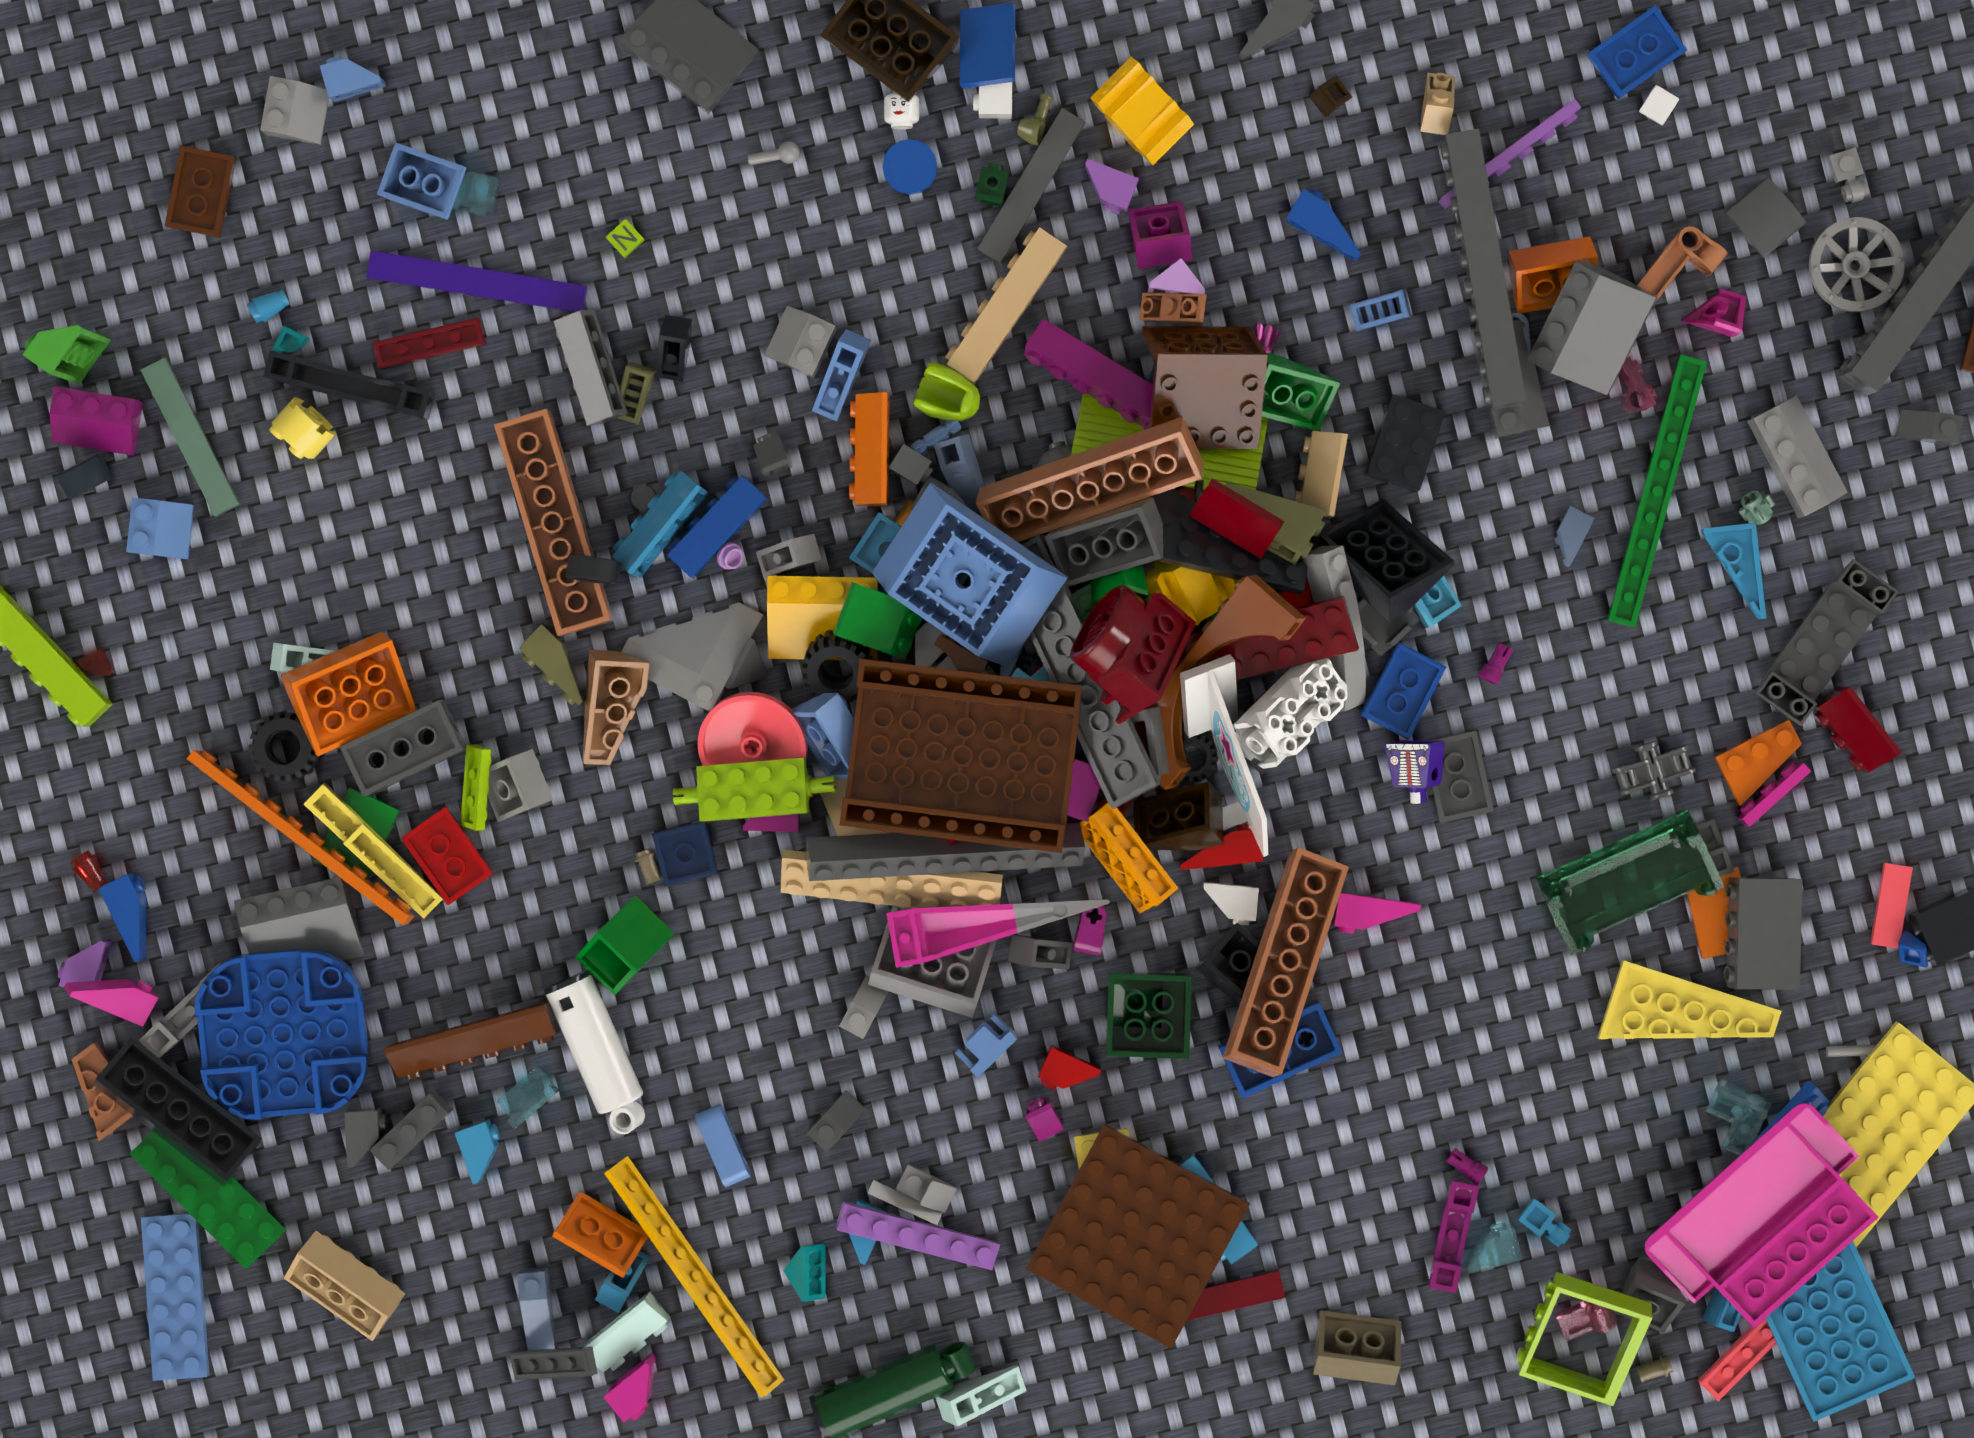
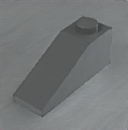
(1281, 22)

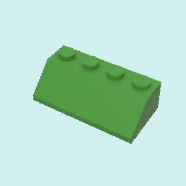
(66, 351)

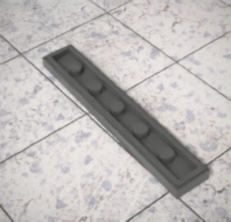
(1031, 186)

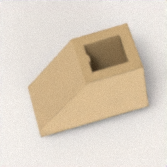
(1438, 103)

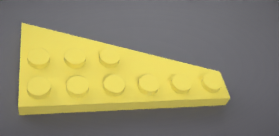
(1666, 1006)

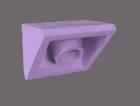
(1176, 279)

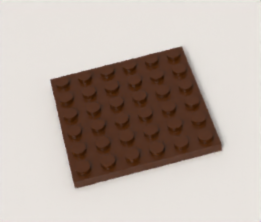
(1138, 1236)

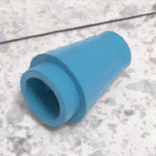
(268, 305)

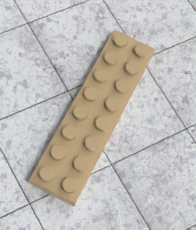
(900, 891)

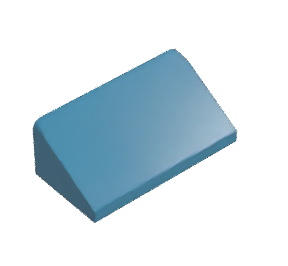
(1721, 1312)

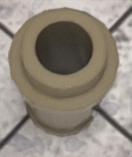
(648, 866)
(1654, 1369)

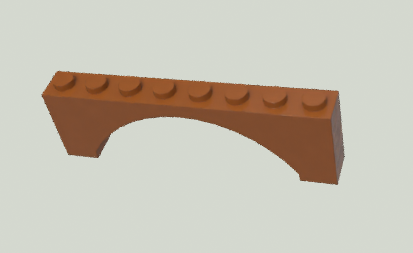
(1249, 612)

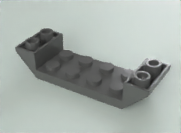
(1824, 640)

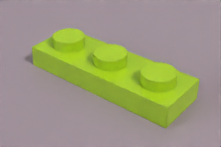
(475, 787)

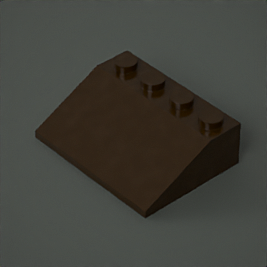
(892, 41)

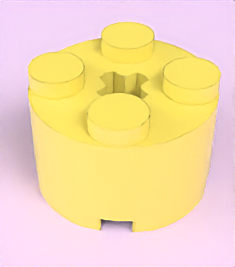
(303, 429)

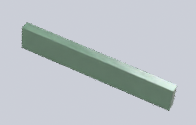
(190, 437)

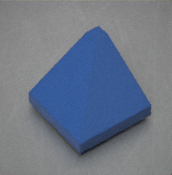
(1912, 950)

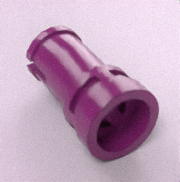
(1493, 669)
(1473, 1170)

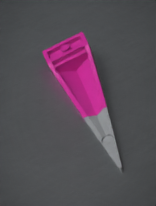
(936, 932)

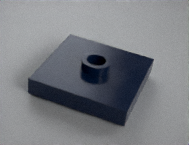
(685, 853)

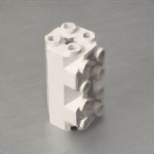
(1289, 712)

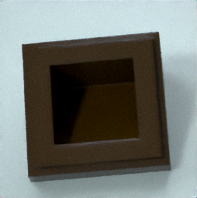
(1330, 96)

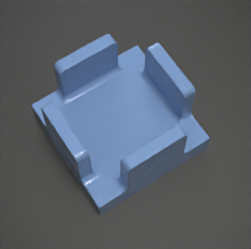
(987, 1045)

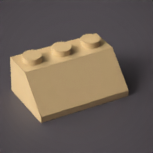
(1322, 470)

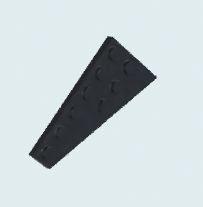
(1199, 548)

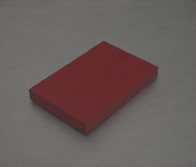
(1236, 518)

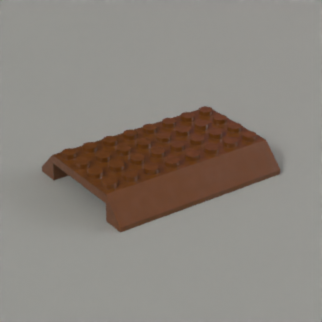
(962, 755)

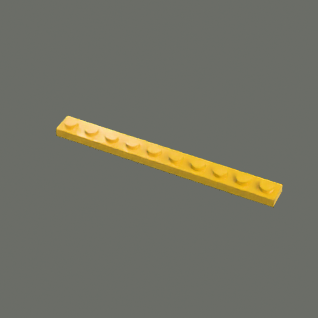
(694, 1276)

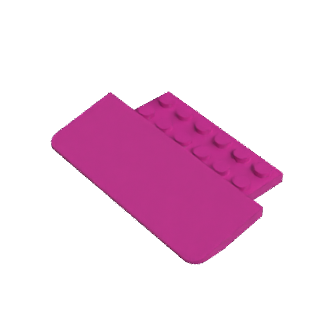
(1766, 1218)

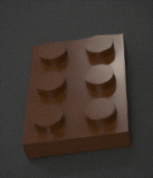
(200, 191)

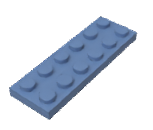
(175, 1296)

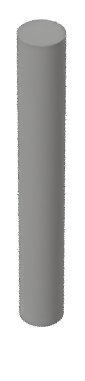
(1851, 1050)

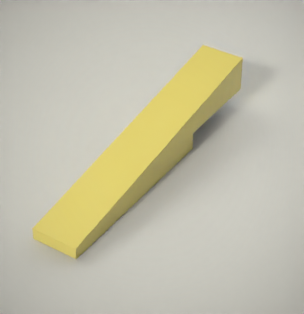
(373, 850)

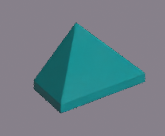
(808, 1272)

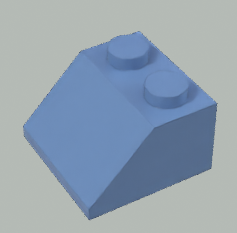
(160, 528)

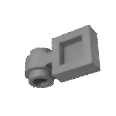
(1846, 167)

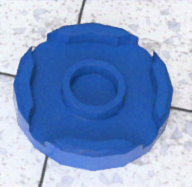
(910, 167)

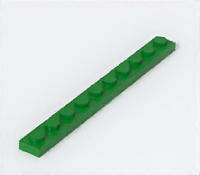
(1656, 491)

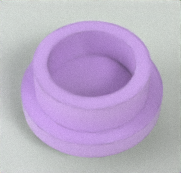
(730, 556)

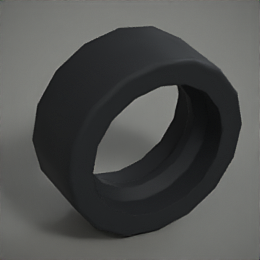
(593, 569)

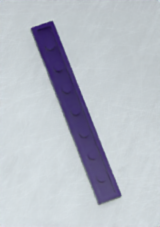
(476, 282)

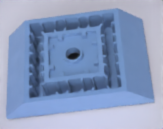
(1007, 580)

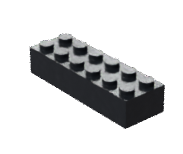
(177, 1111)

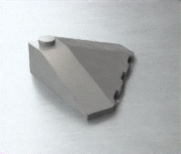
(697, 654)

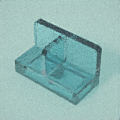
(527, 1096)

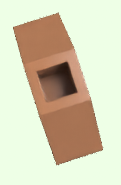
(1173, 308)

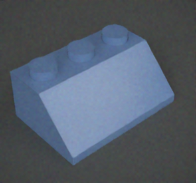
(828, 731)

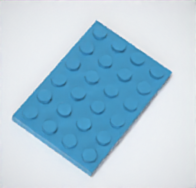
(1838, 1338)

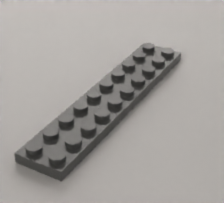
(1110, 747)

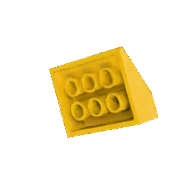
(803, 609)

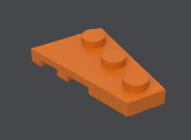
(1756, 759)

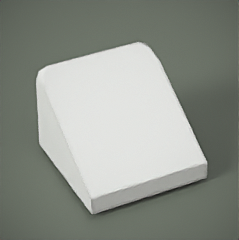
(1659, 105)

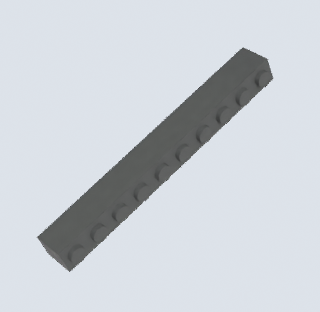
(1484, 269)
(923, 855)

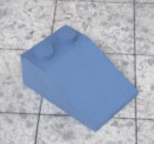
(421, 181)

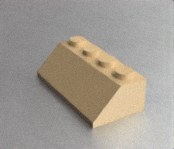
(344, 1285)

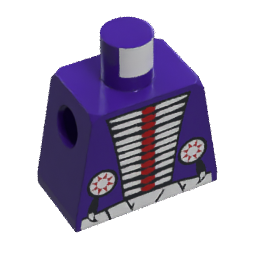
(1415, 766)

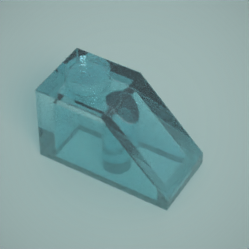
(1494, 1248)

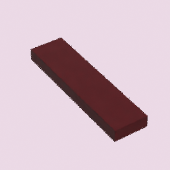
(429, 343)
(1238, 1294)

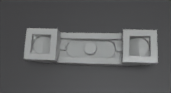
(174, 1025)

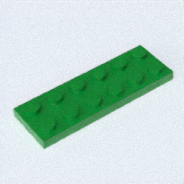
(224, 1212)

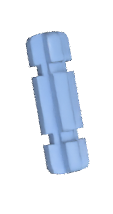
(935, 436)

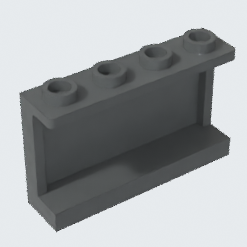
(1763, 933)

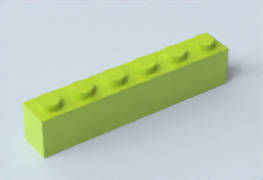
(49, 665)

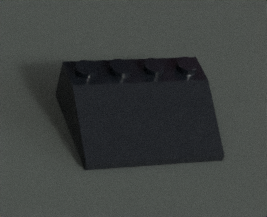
(1388, 558)

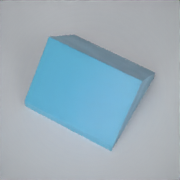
(1436, 604)

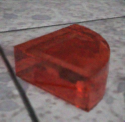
(97, 663)

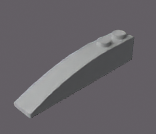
(1328, 579)

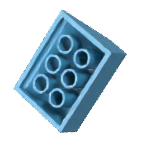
(659, 524)

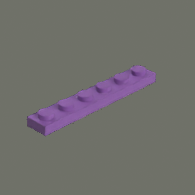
(1523, 146)
(917, 1235)

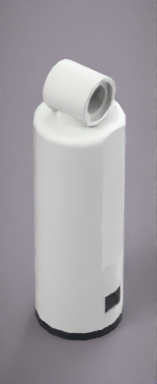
(597, 1050)

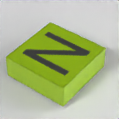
(625, 238)

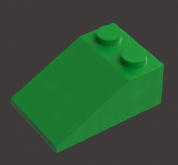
(1296, 393)
(877, 621)

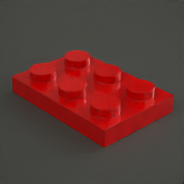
(447, 855)

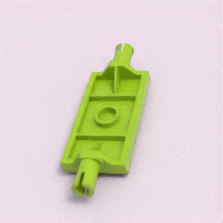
(753, 789)

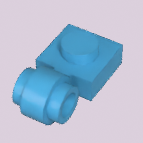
(1539, 1218)

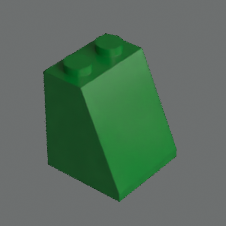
(624, 945)

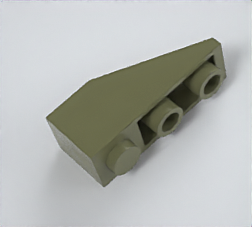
(551, 656)

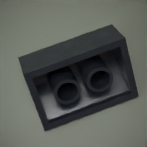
(1230, 962)

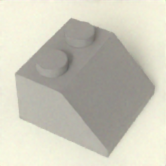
(294, 110)
(801, 341)
(517, 785)

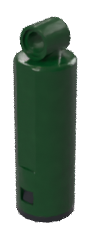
(890, 1389)

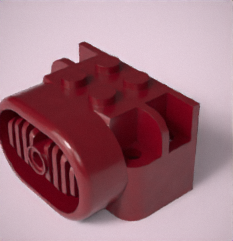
(1131, 647)

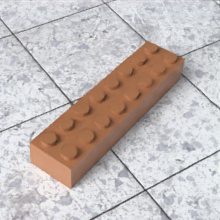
(1092, 481)
(551, 519)
(1285, 962)

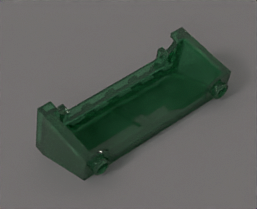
(1628, 879)

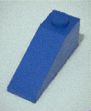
(1319, 221)
(127, 907)

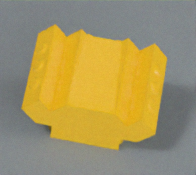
(1141, 111)
(1191, 590)

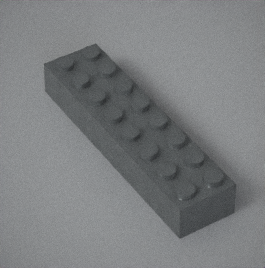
(1913, 303)

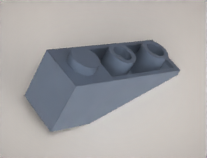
(961, 468)

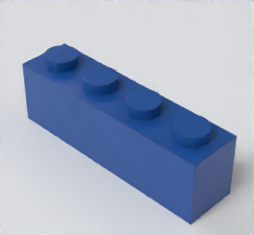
(717, 526)

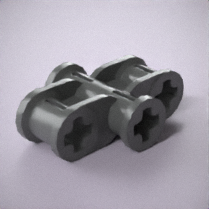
(1653, 770)

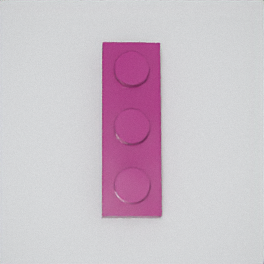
(1773, 793)

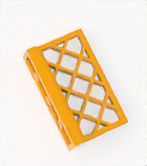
(1136, 859)

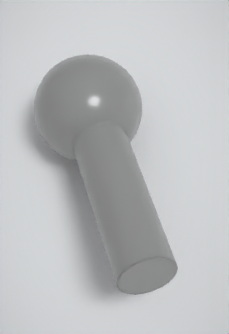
(787, 152)

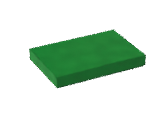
(375, 813)

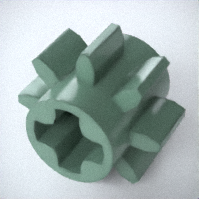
(1756, 507)

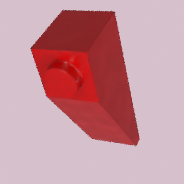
(1238, 848)

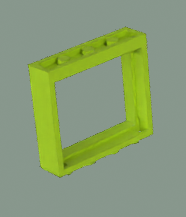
(1570, 1380)

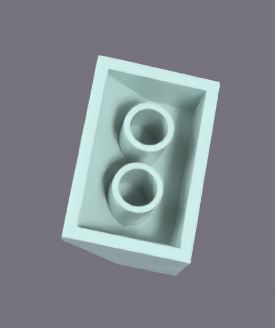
(628, 1332)

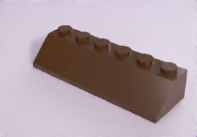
(471, 1040)

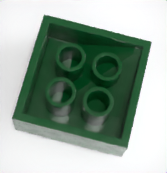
(1149, 1015)

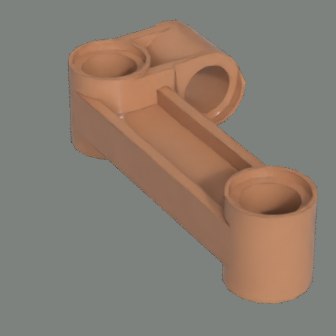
(1703, 255)

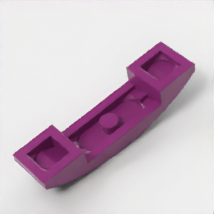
(1452, 1236)

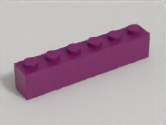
(1091, 372)

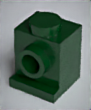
(992, 195)

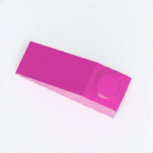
(1363, 911)
(119, 997)

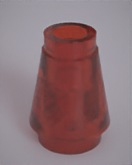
(88, 870)

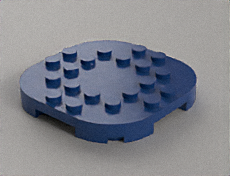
(282, 1033)

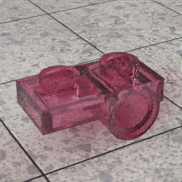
(1632, 374)
(1584, 1318)

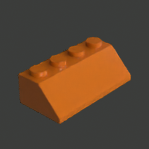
(871, 449)

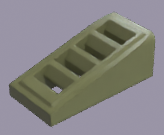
(646, 384)

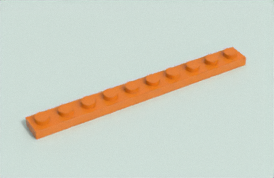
(293, 829)

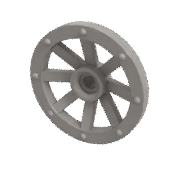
(1862, 261)

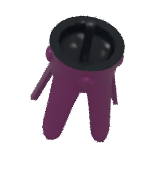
(1267, 338)

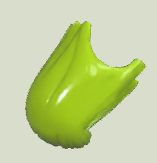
(946, 394)

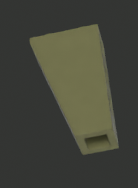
(1299, 524)

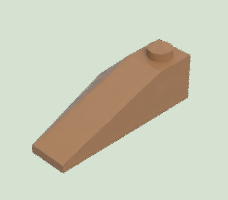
(612, 693)

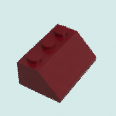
(1855, 729)

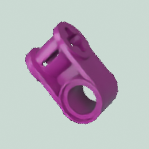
(1089, 933)

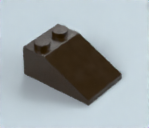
(1181, 819)

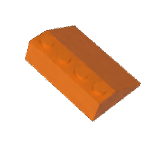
(349, 693)

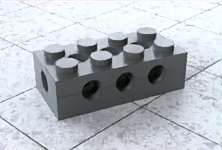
(386, 740)

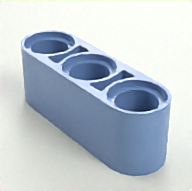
(722, 1145)

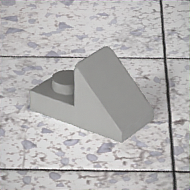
(926, 1189)

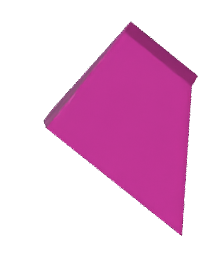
(1720, 313)

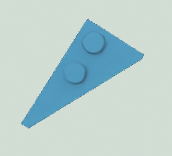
(1739, 555)

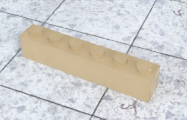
(1006, 305)

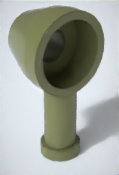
(1033, 128)

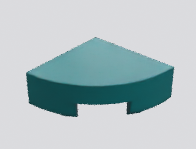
(289, 341)

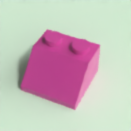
(632, 1391)

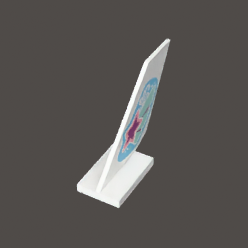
(1212, 705)

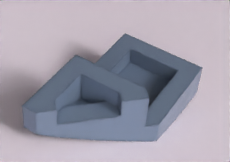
(1572, 533)

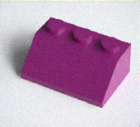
(95, 420)

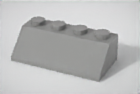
(1797, 457)

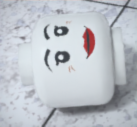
(899, 112)

